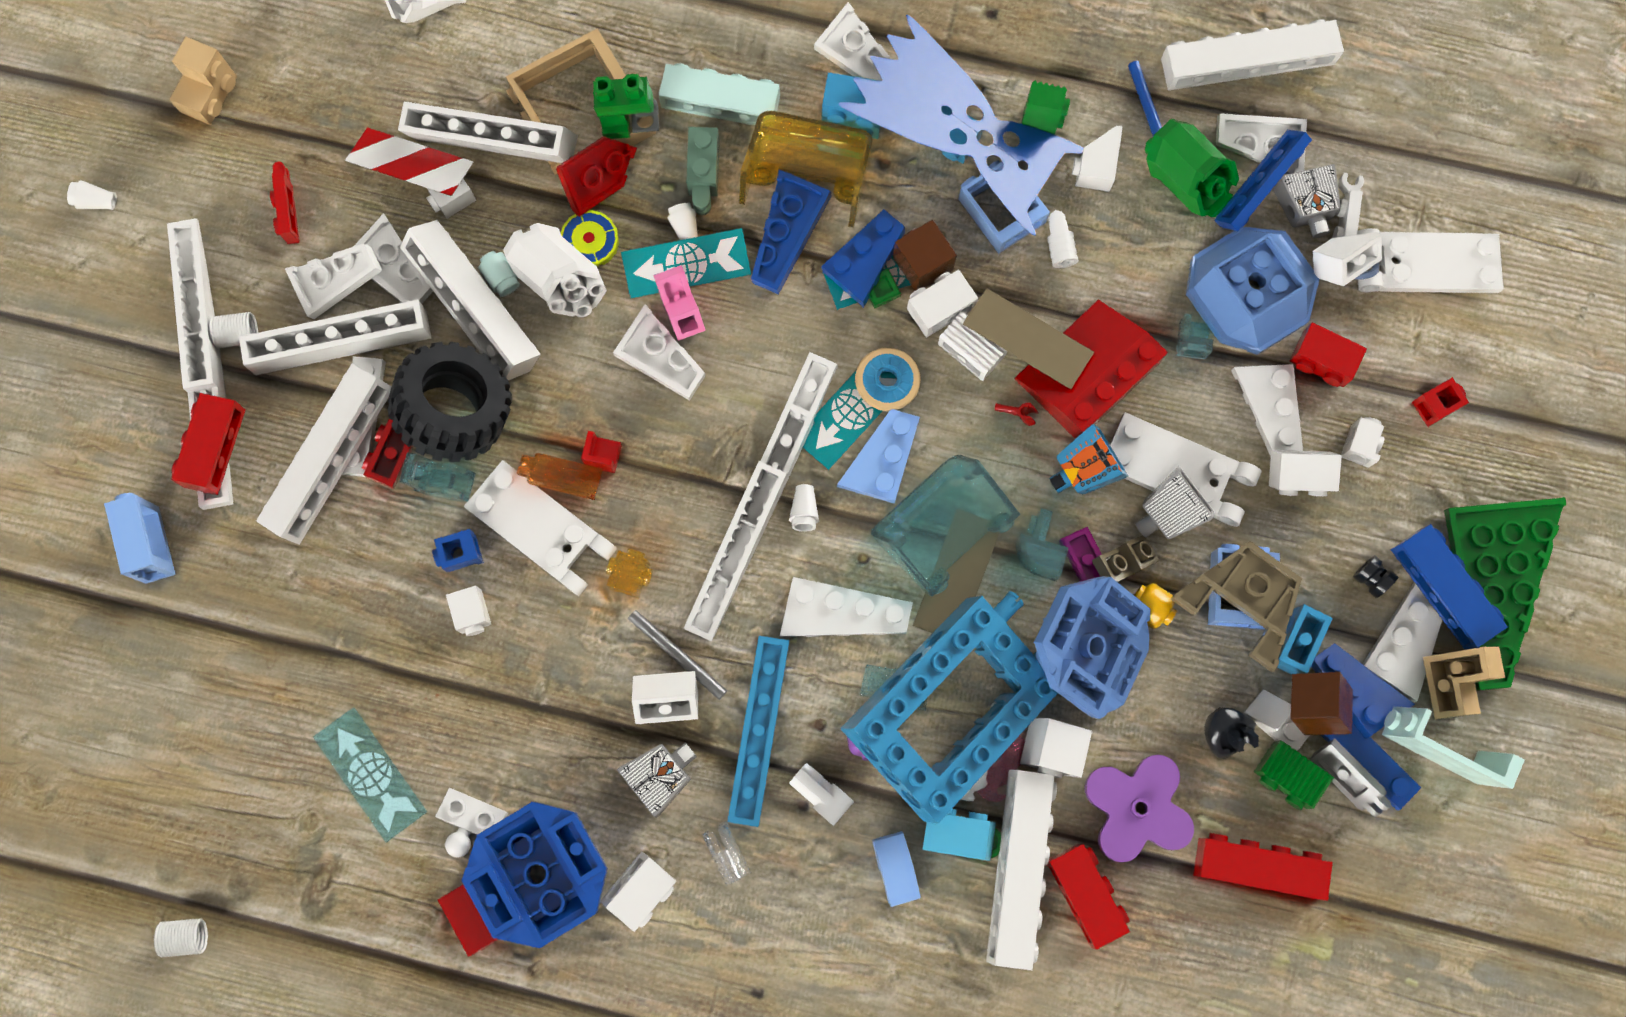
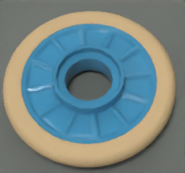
(887, 397)

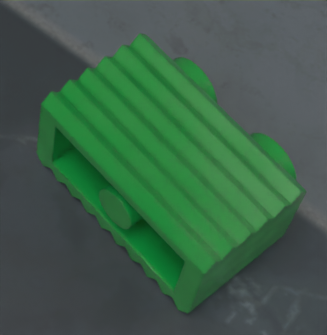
(1046, 107)
(1293, 775)

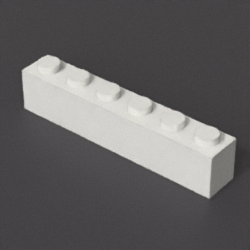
(1252, 54)
(487, 132)
(469, 299)
(335, 337)
(324, 454)
(1021, 870)

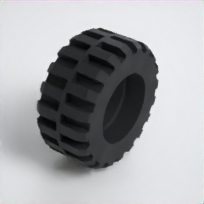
(458, 370)

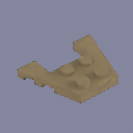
(1256, 587)

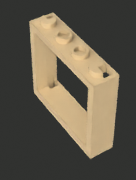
(560, 60)

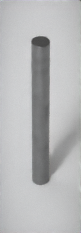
(677, 654)

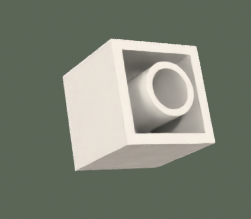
(1056, 748)

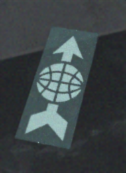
(370, 774)

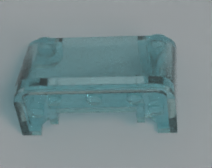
(944, 521)

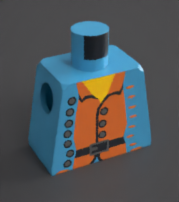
(1088, 463)

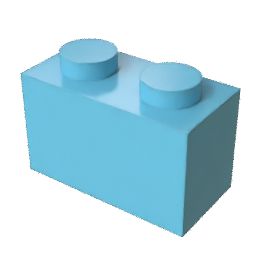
(961, 836)

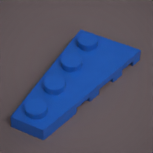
(791, 220)

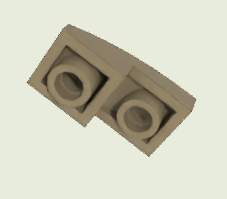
(1126, 559)

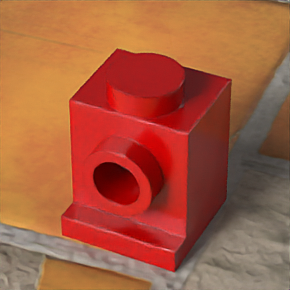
(1430, 403)

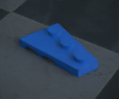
(862, 259)
(1371, 694)

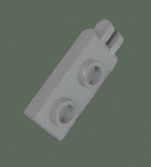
(1352, 778)

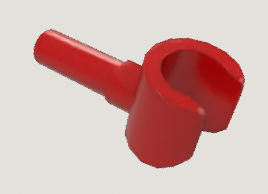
(1021, 411)

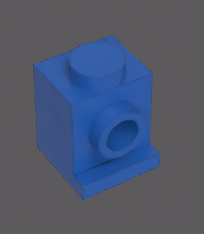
(448, 544)

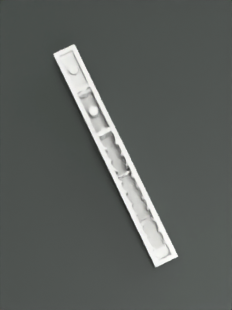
(194, 309)
(761, 497)

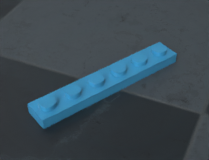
(758, 731)

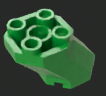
(1191, 167)

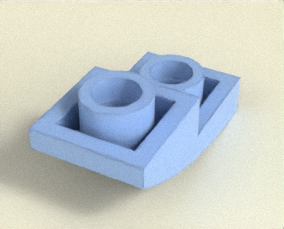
(896, 868)

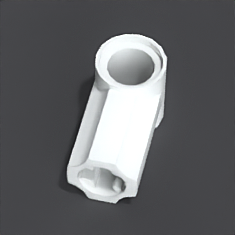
(826, 798)

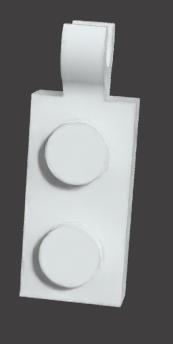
(1349, 207)

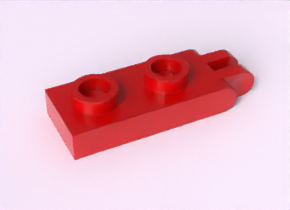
(283, 200)

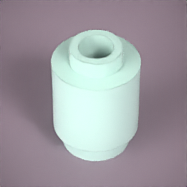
(498, 273)

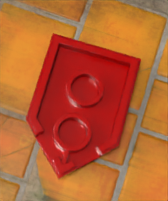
(595, 173)

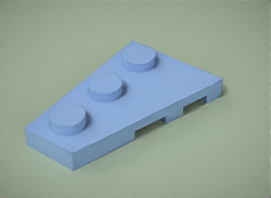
(883, 459)

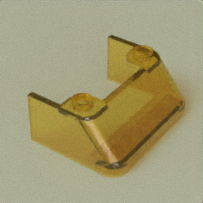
(810, 151)

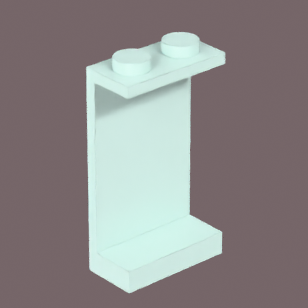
(1494, 769)

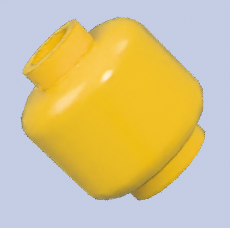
(1159, 603)

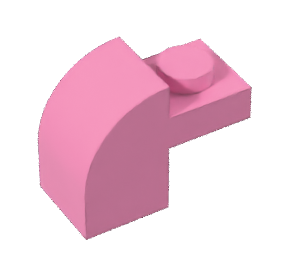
(679, 302)

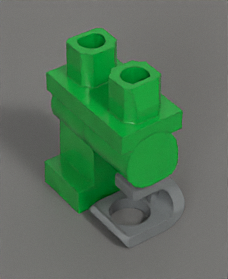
(618, 99)

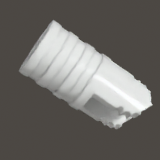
(1061, 241)

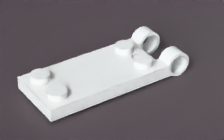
(1437, 263)
(1154, 453)
(536, 524)

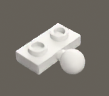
(470, 816)

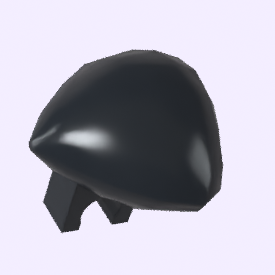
(1229, 731)

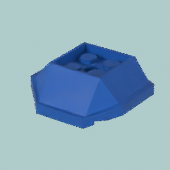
(502, 882)

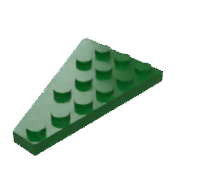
(1506, 554)

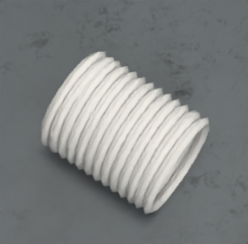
(228, 328)
(180, 937)

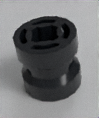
(1375, 576)

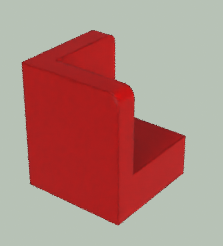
(601, 452)

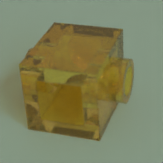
(629, 572)

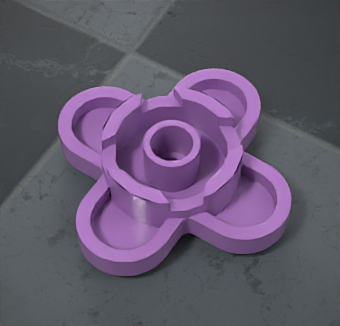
(1124, 828)

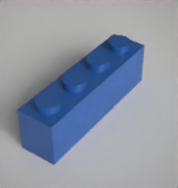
(1449, 587)

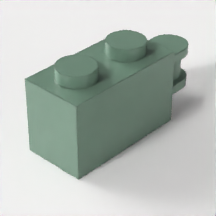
(702, 166)

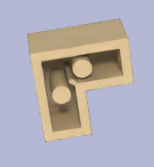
(204, 81)
(1453, 679)

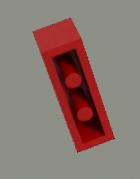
(208, 444)
(1089, 896)

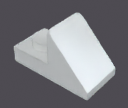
(1274, 719)

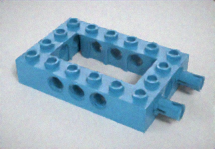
(875, 724)

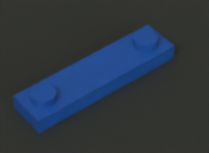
(1263, 180)
(1380, 765)

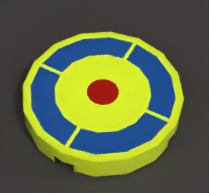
(592, 236)

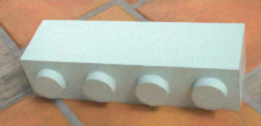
(717, 94)

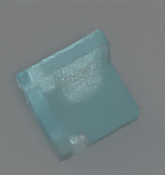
(1193, 339)

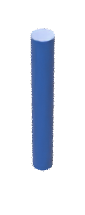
(1145, 96)

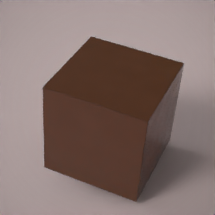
(924, 255)
(1321, 703)

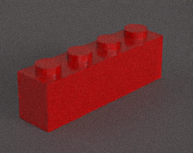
(1263, 868)

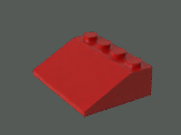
(1119, 363)

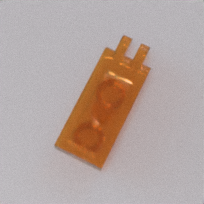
(561, 475)

